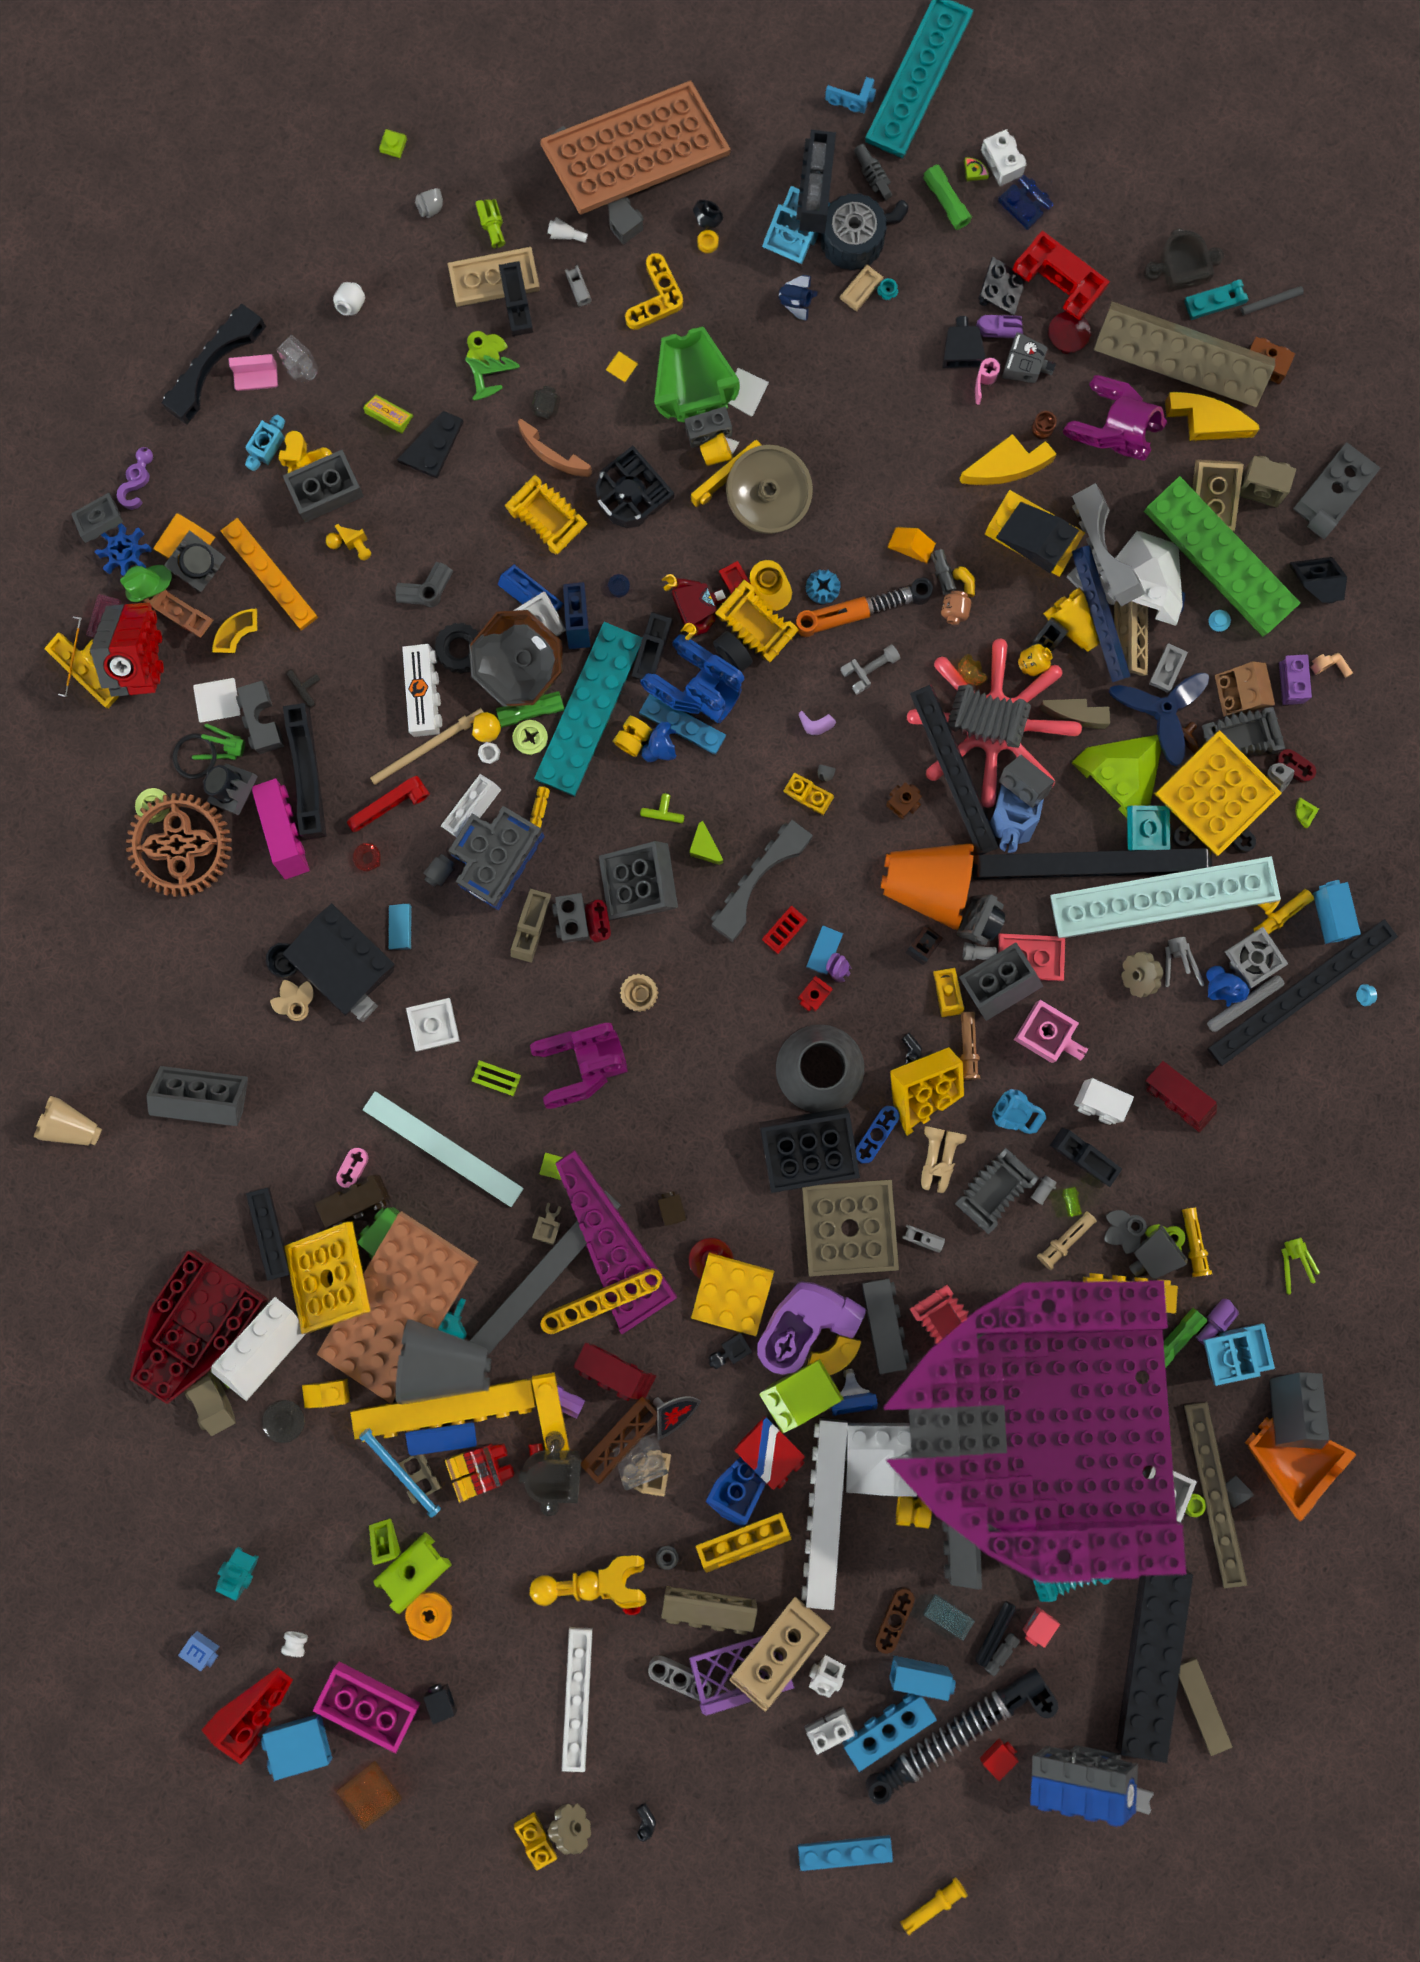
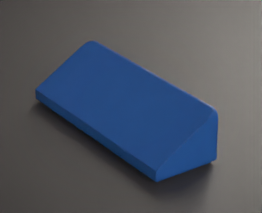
(524, 587)
(441, 1439)

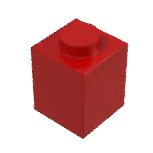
(999, 1759)

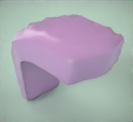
(817, 727)

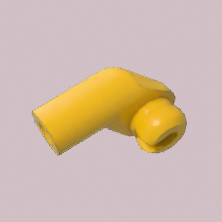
(967, 578)

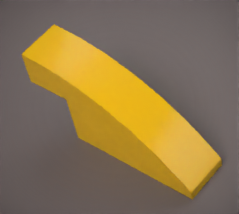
(1210, 417)
(1008, 463)

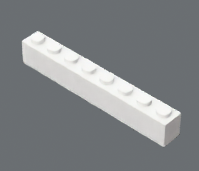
(826, 1514)

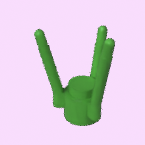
(233, 746)

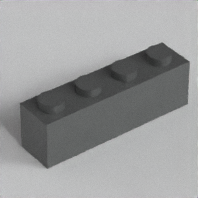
(883, 1325)

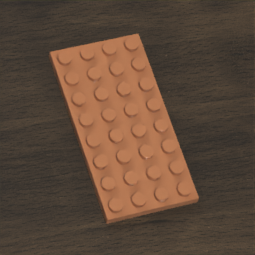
(635, 147)
(408, 1278)

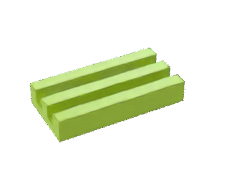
(478, 1072)

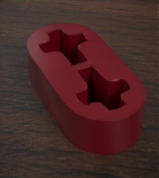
(1298, 761)
(597, 920)

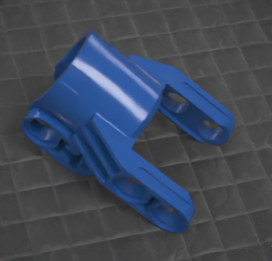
(710, 692)

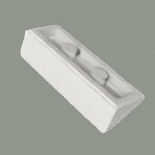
(474, 801)

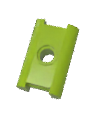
(397, 1579)

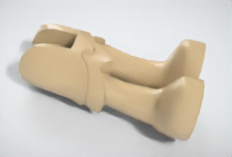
(945, 1167)

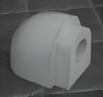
(429, 202)
(1280, 775)

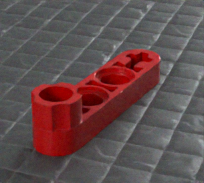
(412, 789)

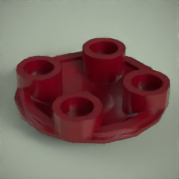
(1069, 333)

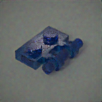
(1020, 206)

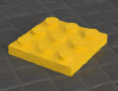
(732, 1294)

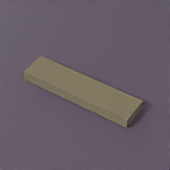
(1203, 1707)

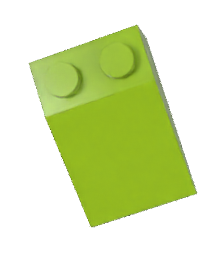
(801, 1396)

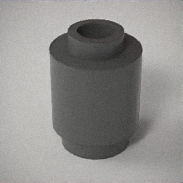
(438, 870)

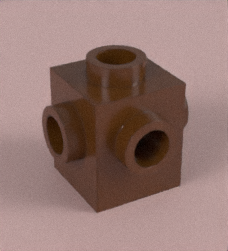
(899, 805)

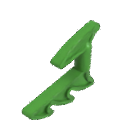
(480, 368)

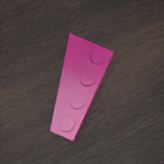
(280, 829)

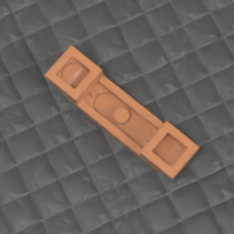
(572, 466)
(180, 613)

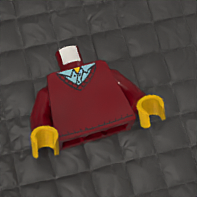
(694, 604)

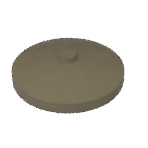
(769, 489)

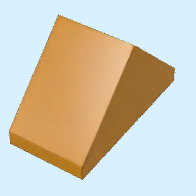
(912, 543)

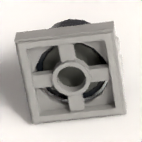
(1253, 958)

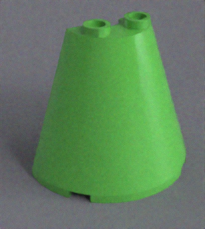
(693, 376)

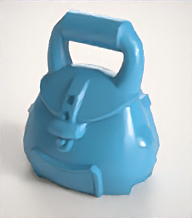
(1014, 1112)

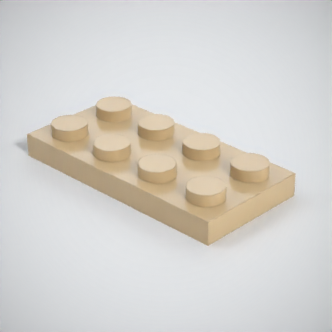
(480, 278)

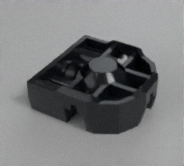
(629, 466)

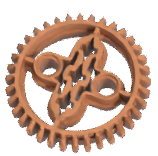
(172, 861)

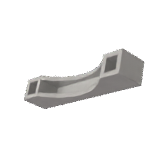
(1122, 578)

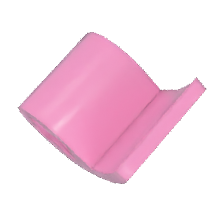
(984, 377)

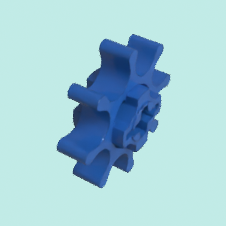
(116, 550)

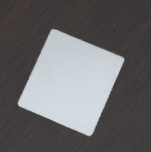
(216, 700)

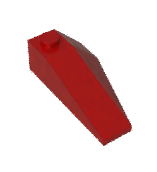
(238, 1723)

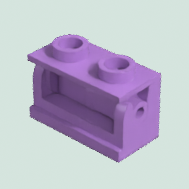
(1295, 679)

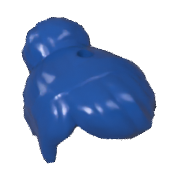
(659, 744)
(1226, 986)

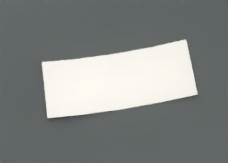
(749, 396)

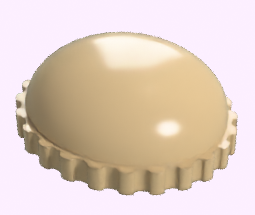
(639, 992)

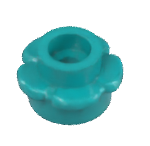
(888, 283)

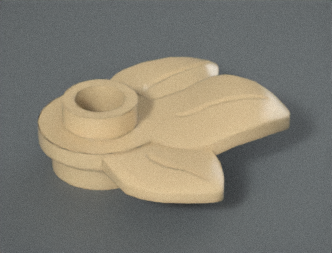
(291, 997)

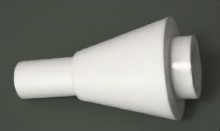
(561, 230)

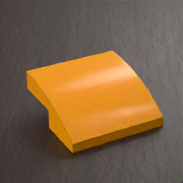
(176, 532)

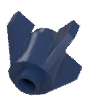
(796, 296)

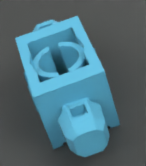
(265, 432)

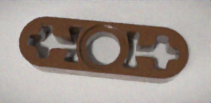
(883, 1633)

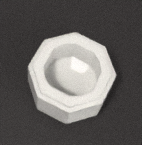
(489, 753)

